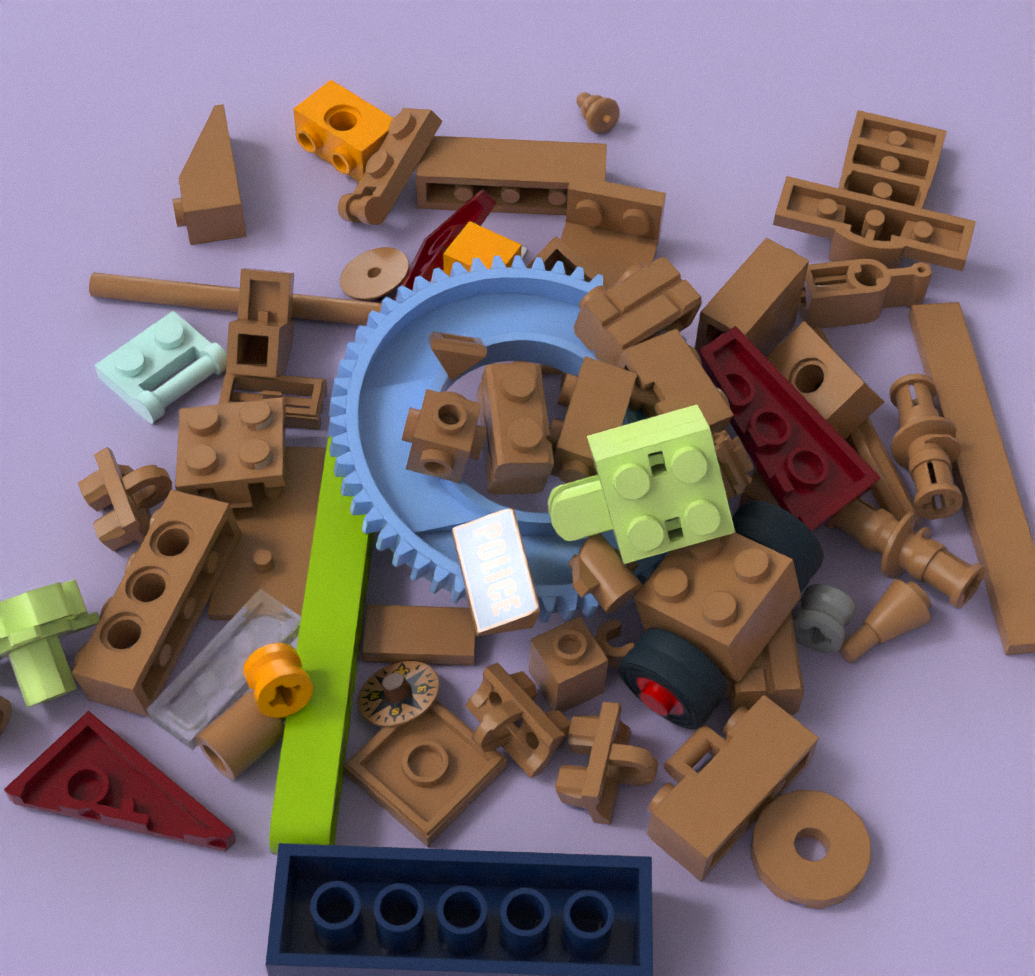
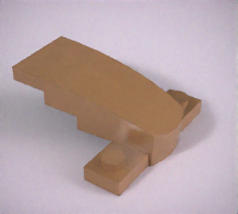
(880, 199)

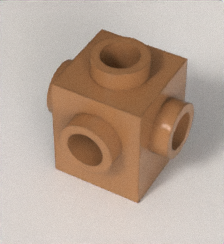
(443, 435)

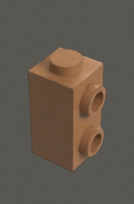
(594, 404)

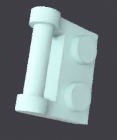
(154, 358)

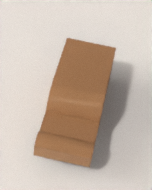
(858, 291)

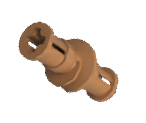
(926, 447)
(909, 550)

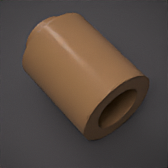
(239, 737)

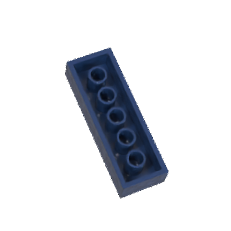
(458, 913)

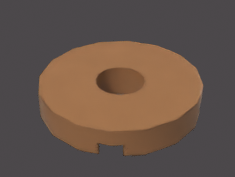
(824, 819)

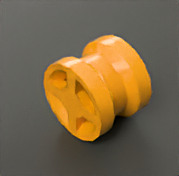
(278, 680)

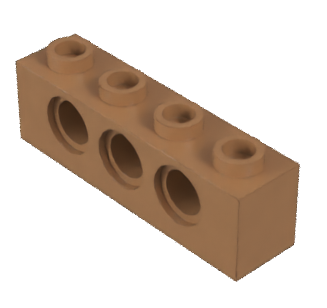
(180, 565)

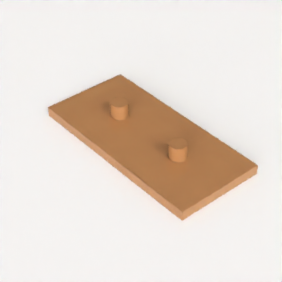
(274, 539)

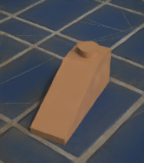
(209, 186)

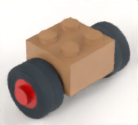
(716, 610)

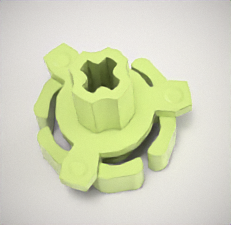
(31, 638)

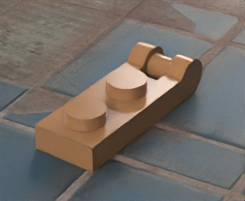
(390, 167)

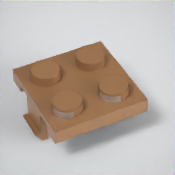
(231, 448)

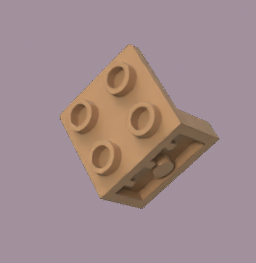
(612, 225)

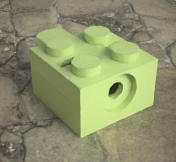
(652, 488)

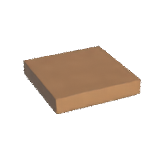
(425, 771)

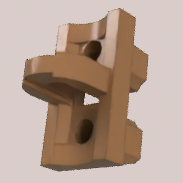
(122, 488)
(509, 698)
(609, 765)

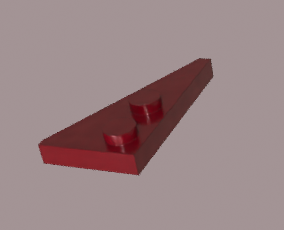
(108, 782)

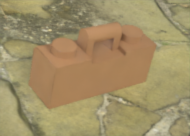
(720, 803)

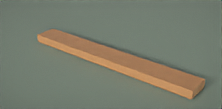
(981, 471)

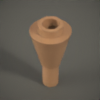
(896, 613)

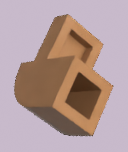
(264, 330)

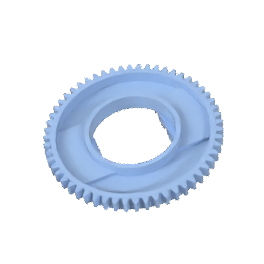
(387, 371)

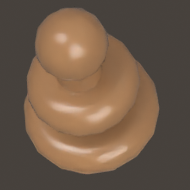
(598, 111)

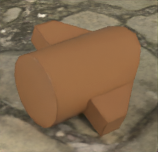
(601, 572)

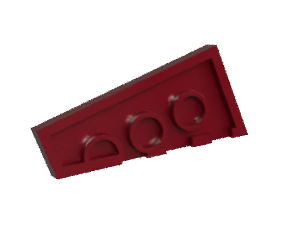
(790, 443)

